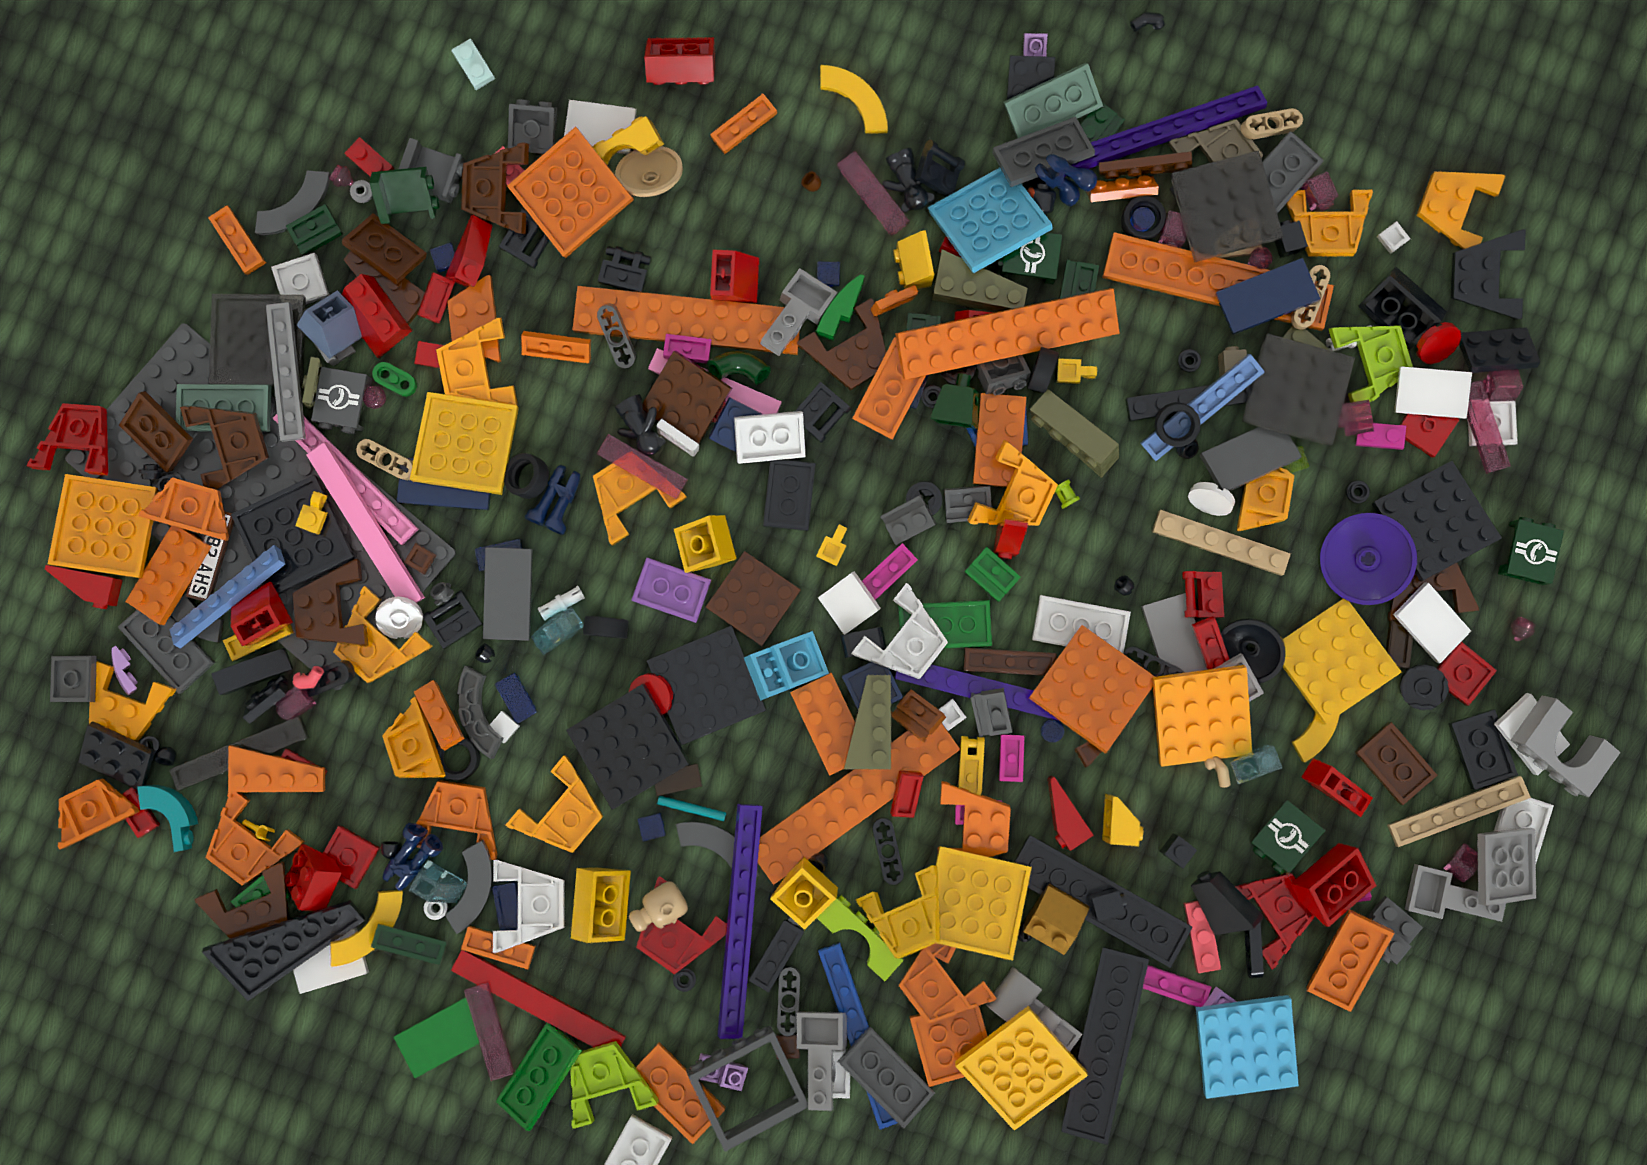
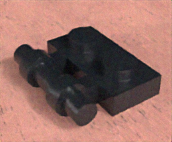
(621, 275)
(265, 698)

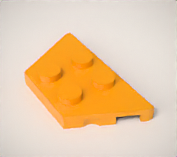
(1266, 500)
(412, 745)

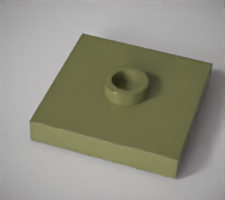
(311, 381)

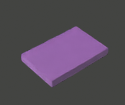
(671, 590)

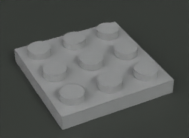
(1506, 866)

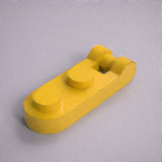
(971, 765)

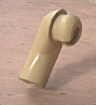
(1221, 769)

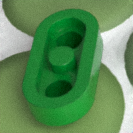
(395, 380)

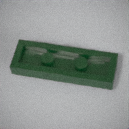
(408, 944)

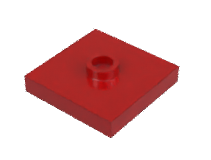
(1428, 432)

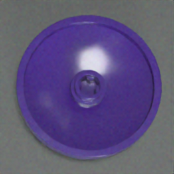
(1368, 558)

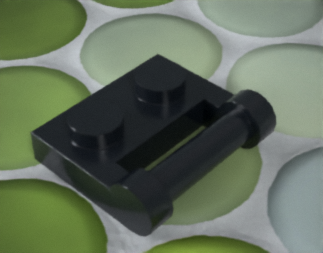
(936, 175)
(517, 243)
(816, 405)
(455, 626)

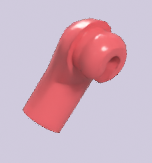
(308, 681)

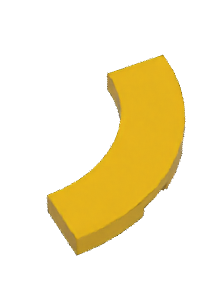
(860, 93)
(1314, 738)
(359, 943)

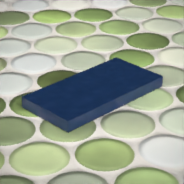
(1267, 296)
(436, 495)

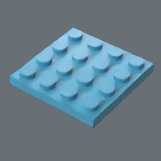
(989, 219)
(1247, 1046)

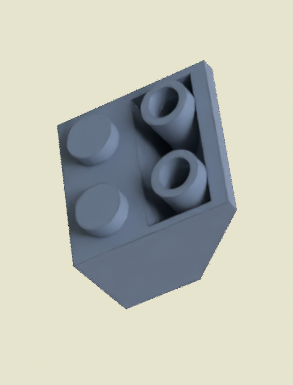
(331, 324)

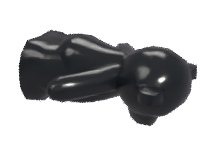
(904, 168)
(640, 425)

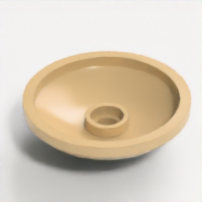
(650, 173)

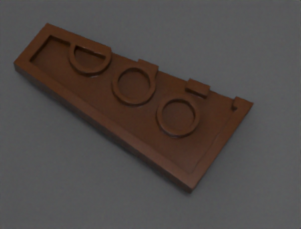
(1146, 165)
(404, 295)

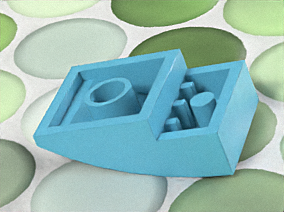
(786, 665)

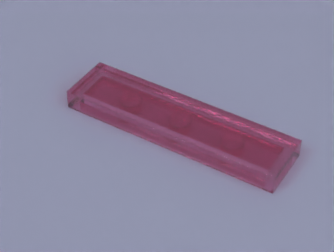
(873, 193)
(1486, 430)
(642, 466)
(489, 1031)

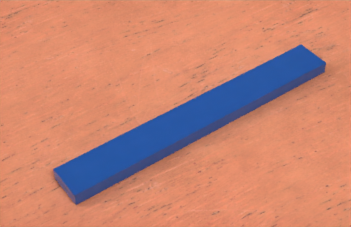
(849, 1003)

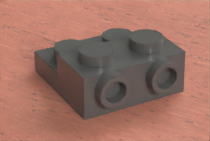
(532, 125)
(1003, 374)
(1404, 929)

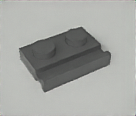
(961, 501)
(908, 520)
(991, 712)

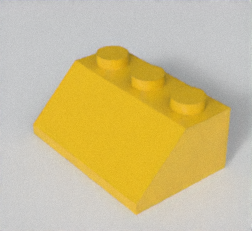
(600, 905)

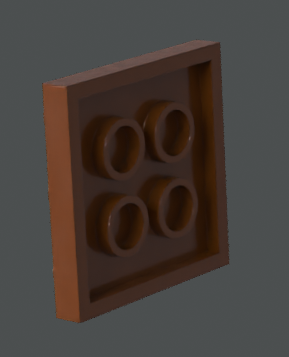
(687, 396)
(753, 598)

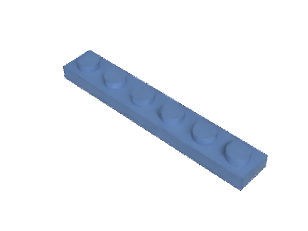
(1206, 403)
(227, 596)

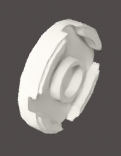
(1211, 499)
(399, 617)

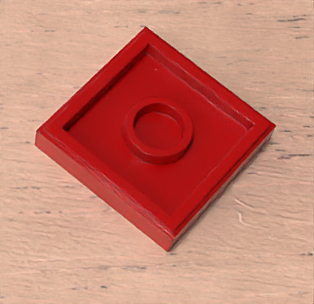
(1465, 673)
(351, 854)

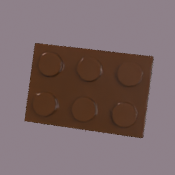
(384, 248)
(155, 431)
(1396, 763)

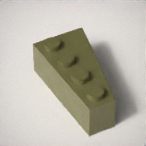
(977, 290)
(1075, 433)
(872, 728)

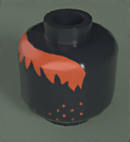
(1043, 197)

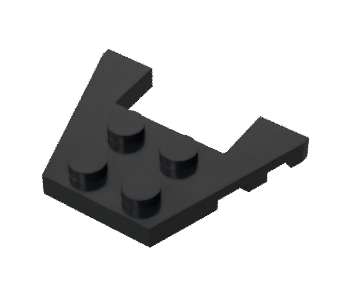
(1478, 275)

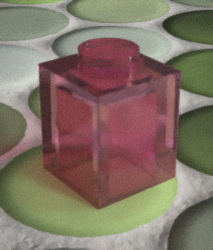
(1320, 192)
(1173, 231)
(1503, 385)
(1356, 418)
(294, 704)
(1463, 863)

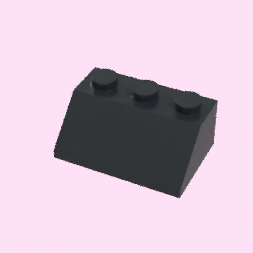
(1404, 304)

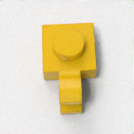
(1071, 371)
(312, 516)
(832, 548)

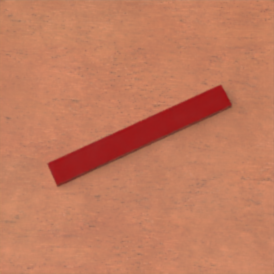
(535, 1001)

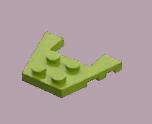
(1381, 352)
(603, 1072)

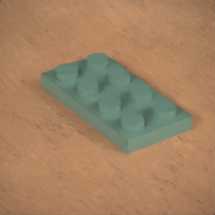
(1054, 101)
(225, 396)

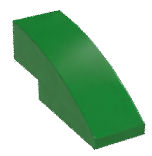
(840, 309)

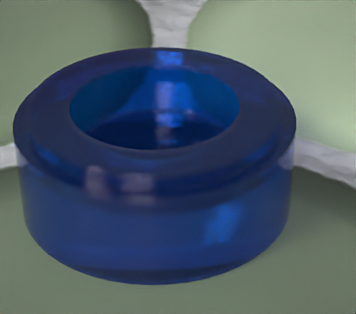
(1142, 219)
(1052, 730)

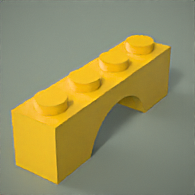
(639, 136)

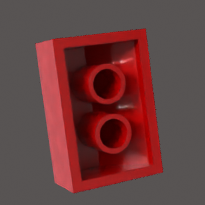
(680, 60)
(376, 314)
(1334, 883)

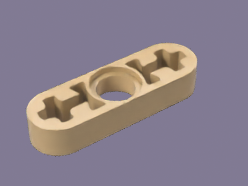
(1265, 130)
(1311, 314)
(377, 459)

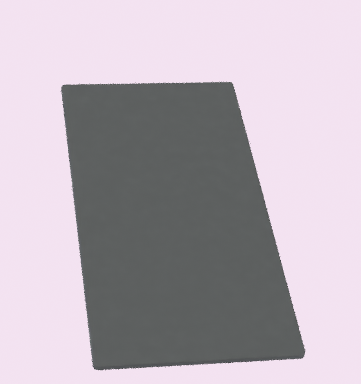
(187, 361)

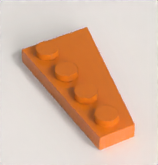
(267, 773)

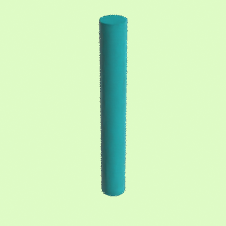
(691, 808)

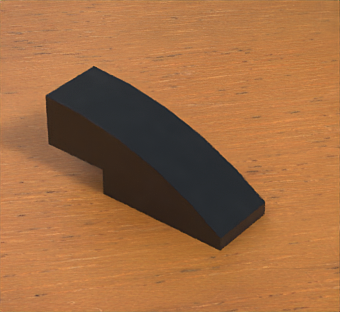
(252, 671)

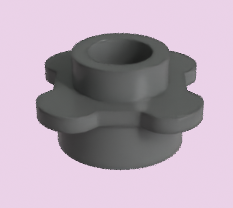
(441, 593)

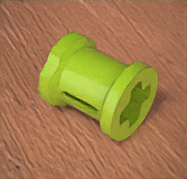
(1066, 494)

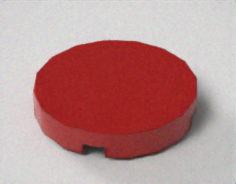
(1438, 343)
(658, 688)

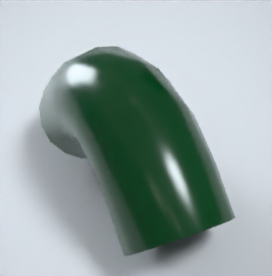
(739, 363)

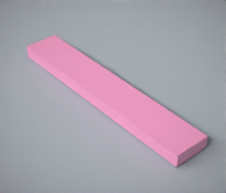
(739, 392)

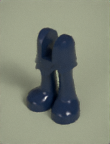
(1054, 176)
(566, 495)
(409, 868)

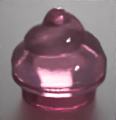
(341, 176)
(1260, 258)
(374, 397)
(1522, 628)

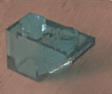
(557, 630)
(1255, 764)
(437, 884)

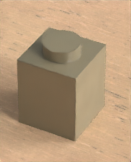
(1229, 358)

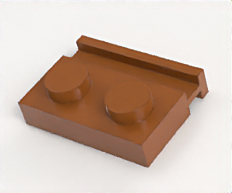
(917, 715)

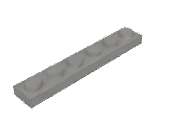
(285, 372)

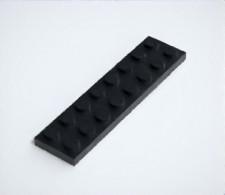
(1142, 926)
(1105, 1044)

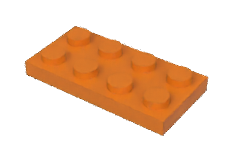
(888, 396)
(999, 420)
(168, 574)
(826, 720)
(1350, 960)
(676, 1094)

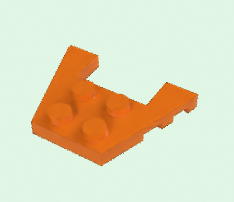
(459, 808)
(984, 821)
(239, 850)
(934, 991)

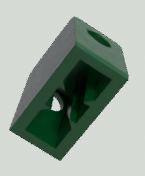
(958, 404)

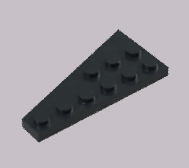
(270, 953)

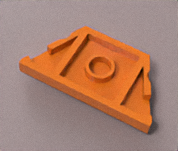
(472, 310)
(189, 508)
(91, 811)

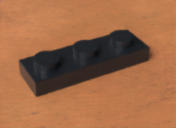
(776, 955)

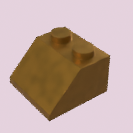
(1056, 919)

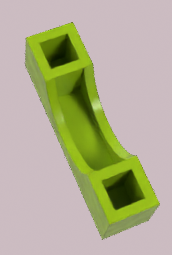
(841, 916)

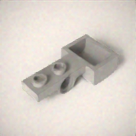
(804, 299)
(1432, 893)
(1017, 993)
(821, 1035)

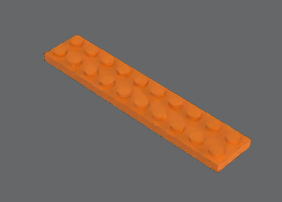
(1176, 273)
(655, 315)
(1007, 333)
(848, 803)

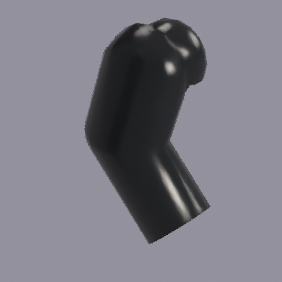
(1148, 18)

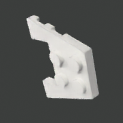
(913, 646)
(539, 905)

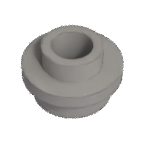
(365, 196)

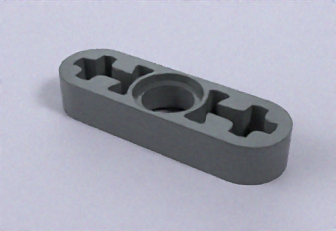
(604, 322)
(793, 1017)

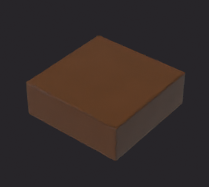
(420, 558)
(788, 1045)

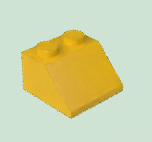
(914, 261)
(705, 543)
(1119, 824)
(804, 893)

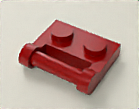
(1209, 594)

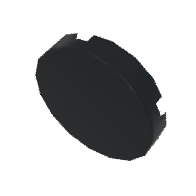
(1423, 687)

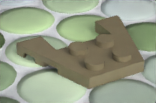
(1216, 142)

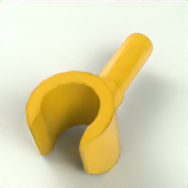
(261, 830)

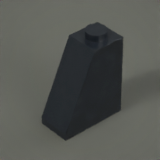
(1224, 904)

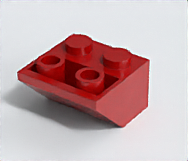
(734, 276)
(259, 615)
(312, 879)

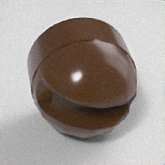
(811, 181)

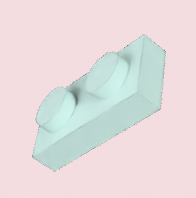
(473, 64)

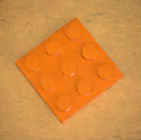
(947, 1041)

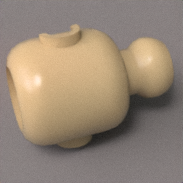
(661, 907)

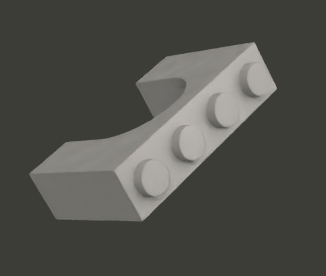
(1537, 740)

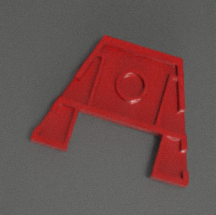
(77, 429)
(1282, 910)
(677, 943)

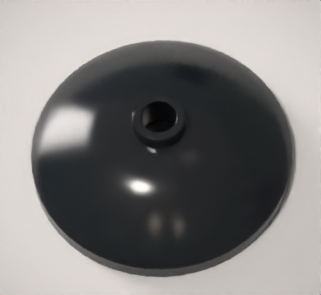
(1269, 649)

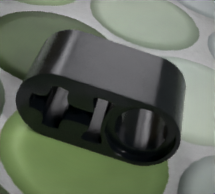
(851, 640)

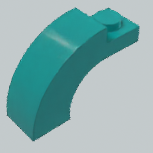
(175, 808)

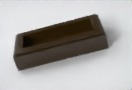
(1399, 644)
(684, 779)

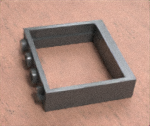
(762, 1120)

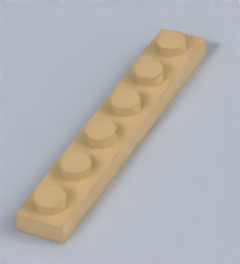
(1221, 542)
(1458, 811)

